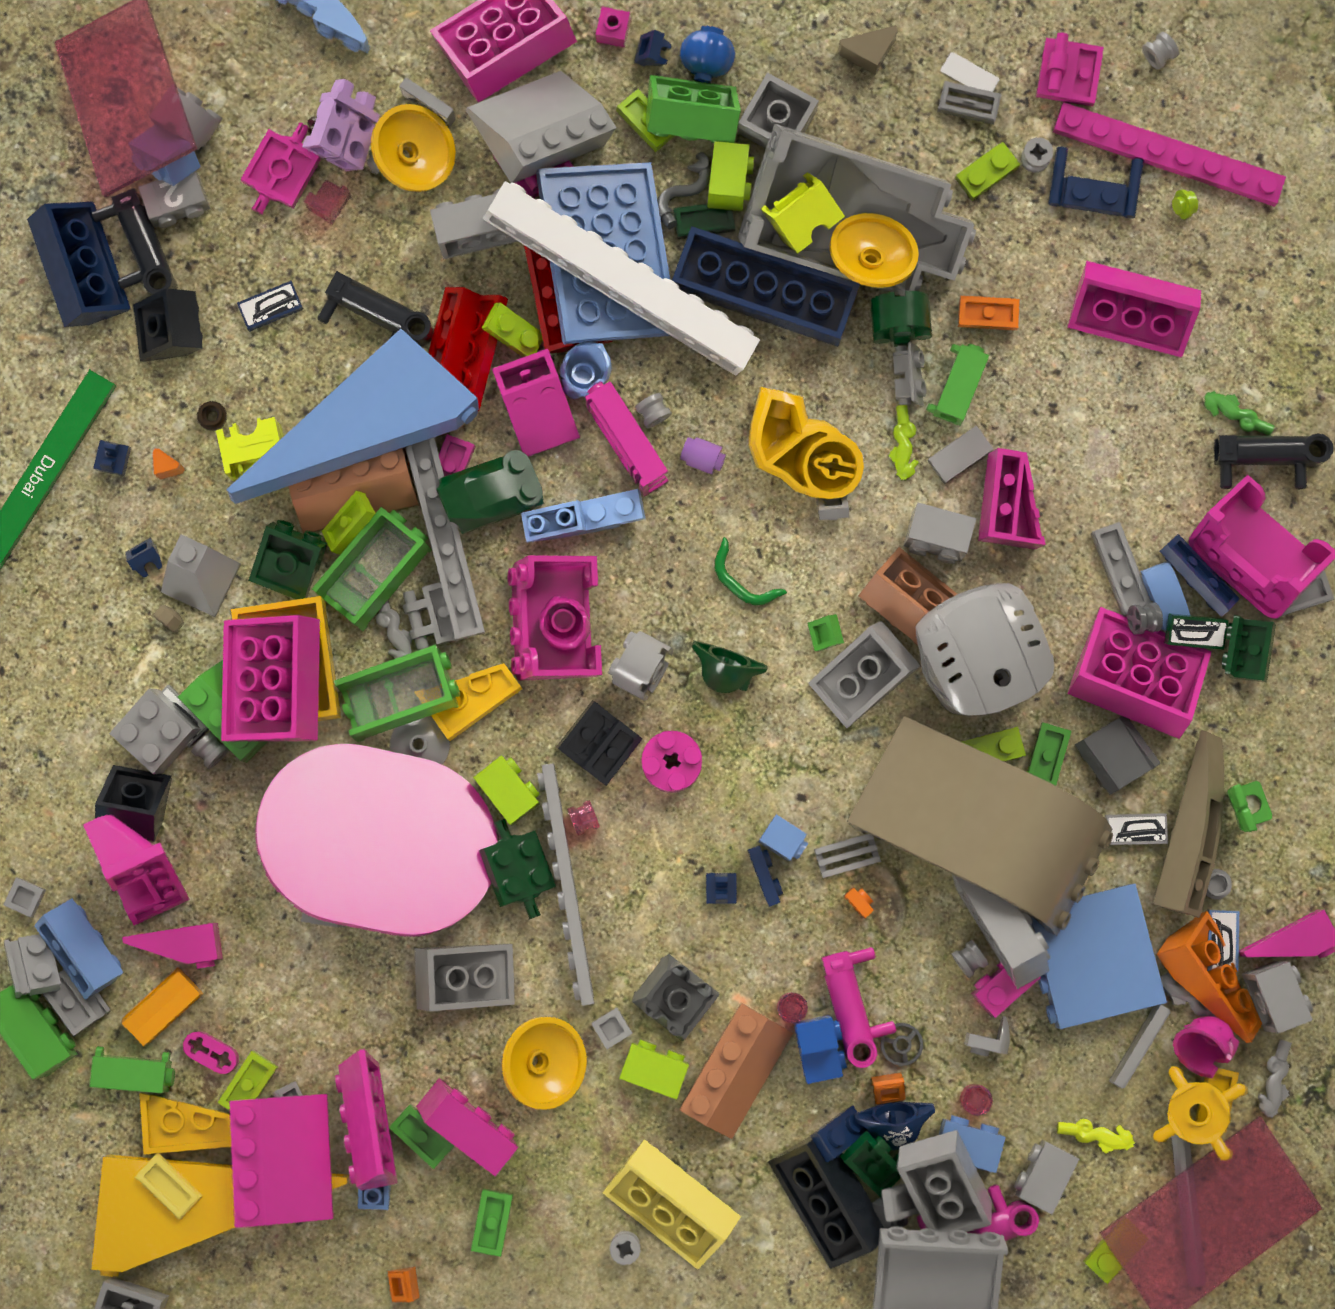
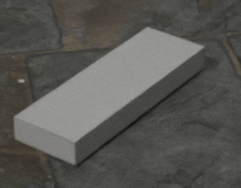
(1120, 567)
(1139, 1046)

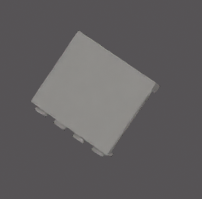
(938, 1269)

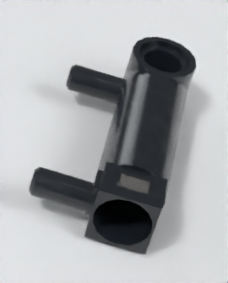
(141, 239)
(374, 307)
(1270, 450)

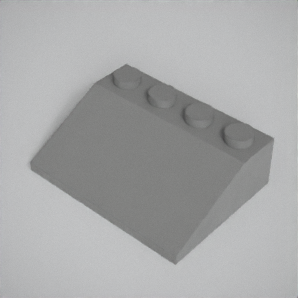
(541, 125)

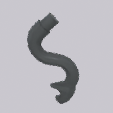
(703, 168)

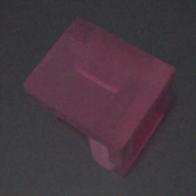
(328, 201)

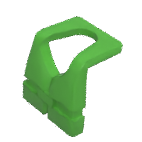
(1244, 817)

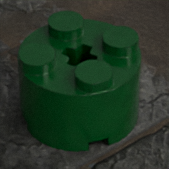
(901, 318)

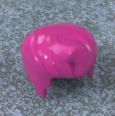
(564, 623)

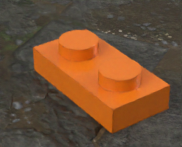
(988, 313)

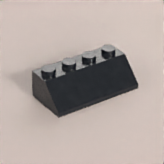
(828, 1202)

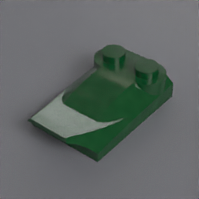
(491, 491)

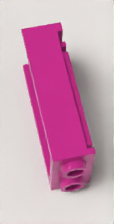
(626, 437)

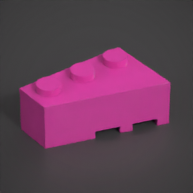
(1009, 502)
(467, 1127)

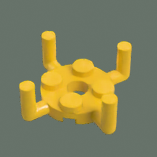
(1218, 1113)

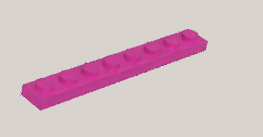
(1169, 154)

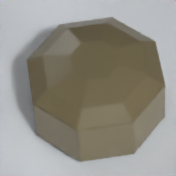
(169, 618)

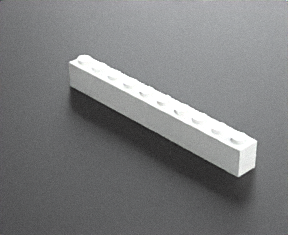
(621, 278)

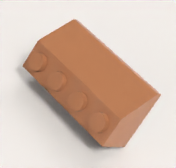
(382, 478)
(905, 593)
(735, 1071)

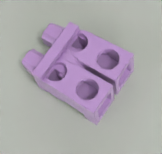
(343, 127)

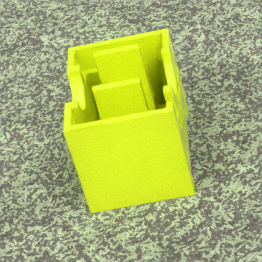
(802, 211)
(242, 451)

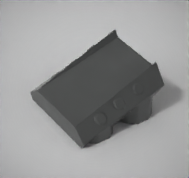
(1117, 754)
(675, 997)

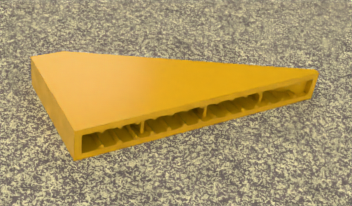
(140, 1228)

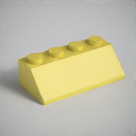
(671, 1204)

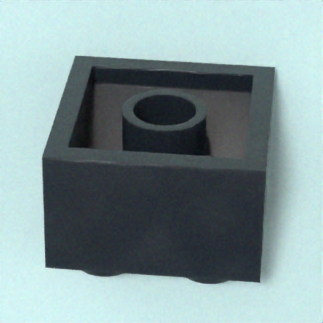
(167, 325)
(135, 799)

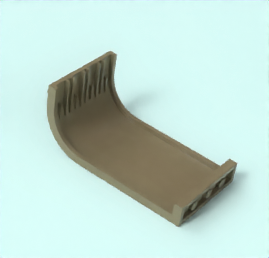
(983, 822)

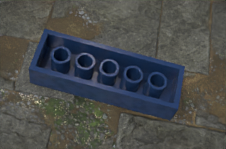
(765, 286)

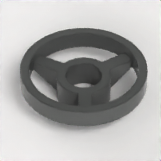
(904, 1052)

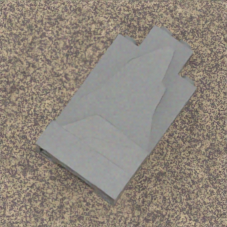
(858, 187)

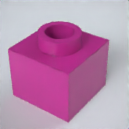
(613, 35)

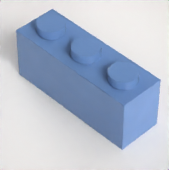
(79, 948)

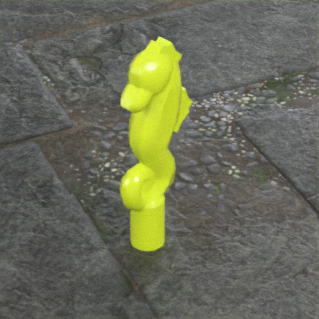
(1107, 1139)

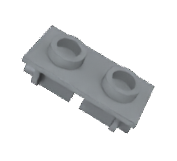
(909, 363)

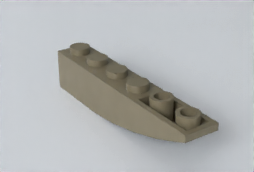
(1196, 832)

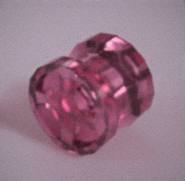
(583, 817)
(978, 1104)

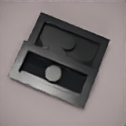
(599, 743)

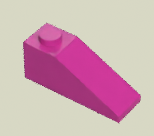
(1304, 937)
(188, 944)

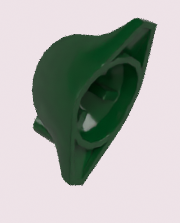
(725, 669)

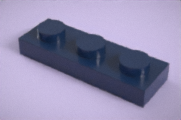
(1199, 575)

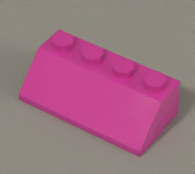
(1135, 309)

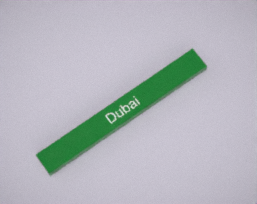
(51, 459)

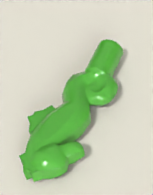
(1229, 407)

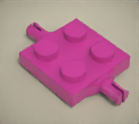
(280, 169)

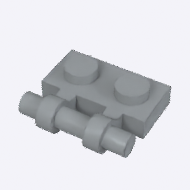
(438, 612)

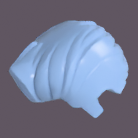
(583, 368)

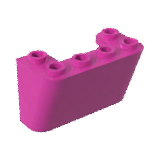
(533, 585)

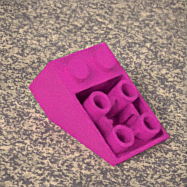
(536, 403)

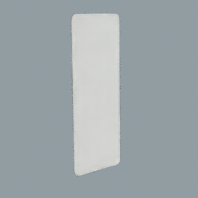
(969, 73)

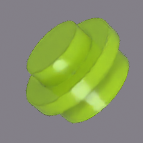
(1185, 203)

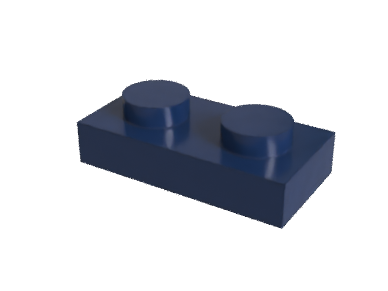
(770, 888)
(838, 1134)

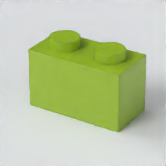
(728, 176)
(507, 790)
(654, 1069)

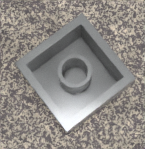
(778, 104)
(939, 533)
(155, 731)
(1278, 996)

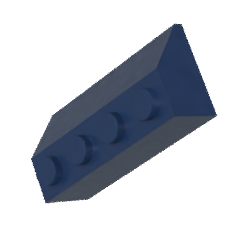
(77, 263)

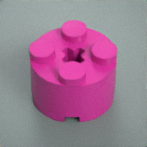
(672, 779)

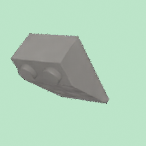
(864, 673)
(464, 977)

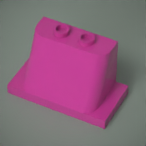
(135, 869)

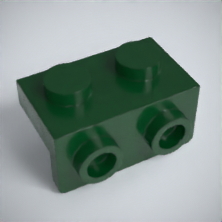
(1249, 649)
(872, 1162)

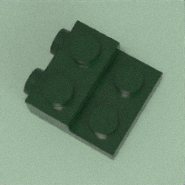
(287, 559)

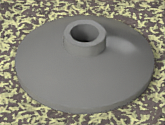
(435, 742)

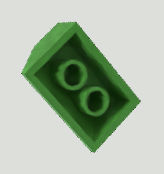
(692, 109)
(205, 701)
(34, 1034)

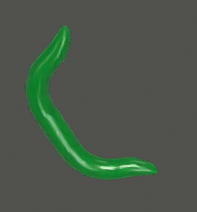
(734, 586)

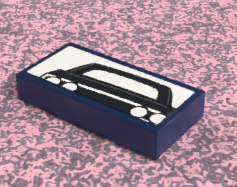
(270, 306)

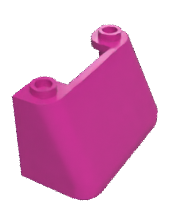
(1258, 552)

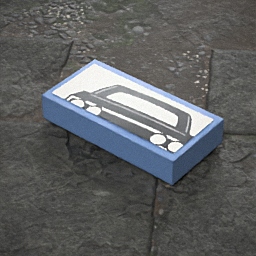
(1229, 928)

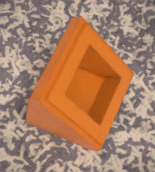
(165, 465)
(888, 1088)
(403, 1285)

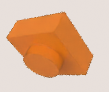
(860, 901)

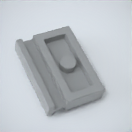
(31, 966)
(72, 1008)

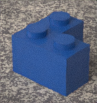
(818, 1048)

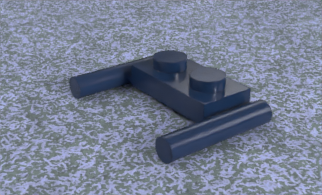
(1094, 194)

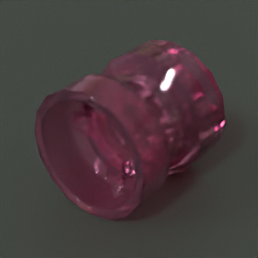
(793, 1011)

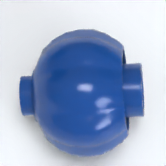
(707, 53)

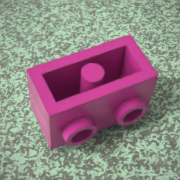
(998, 991)

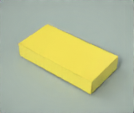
(168, 1186)

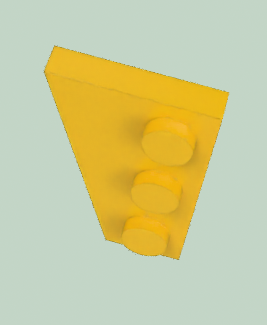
(478, 696)
(181, 1126)

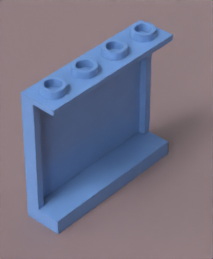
(1100, 960)

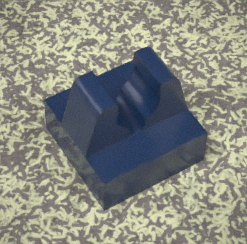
(650, 47)
(112, 458)
(142, 554)
(721, 888)

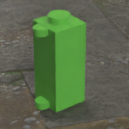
(960, 383)
(131, 1073)

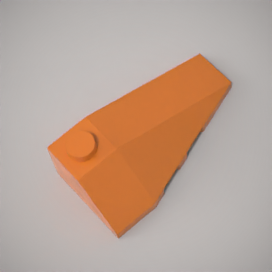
(1187, 959)

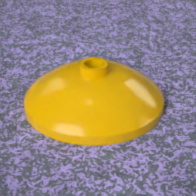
(423, 137)
(874, 250)
(559, 1064)

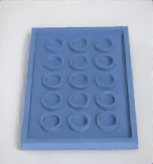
(623, 210)

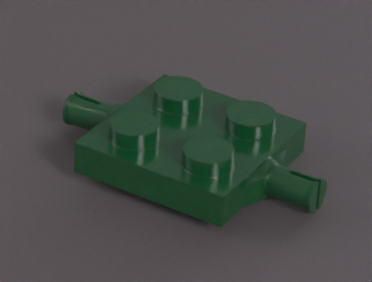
(517, 868)

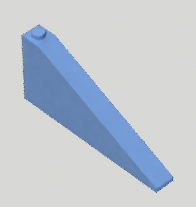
(381, 407)

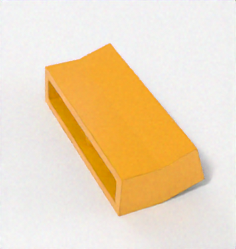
(161, 1007)

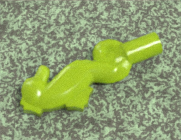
(902, 433)

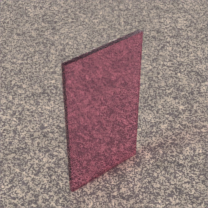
(125, 96)
(1211, 1220)

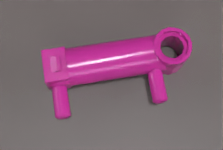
(849, 1004)
(1003, 1219)

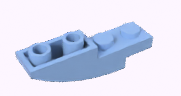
(333, 20)
(583, 516)

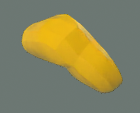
(800, 450)

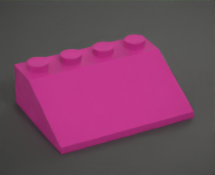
(502, 41)
(1139, 675)
(270, 679)
(366, 1122)
(281, 1160)

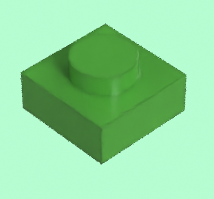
(825, 632)

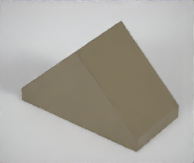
(868, 48)

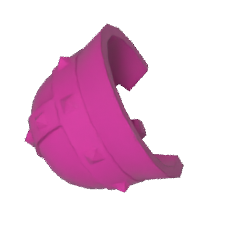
(1203, 1043)

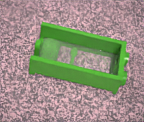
(372, 567)
(398, 692)

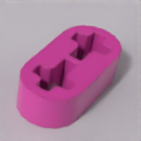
(215, 1046)

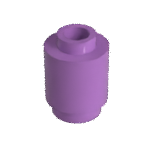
(703, 455)

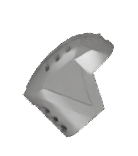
(984, 643)

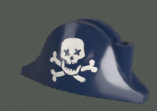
(896, 1122)

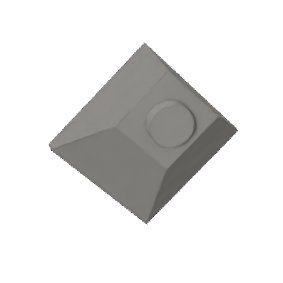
(198, 575)

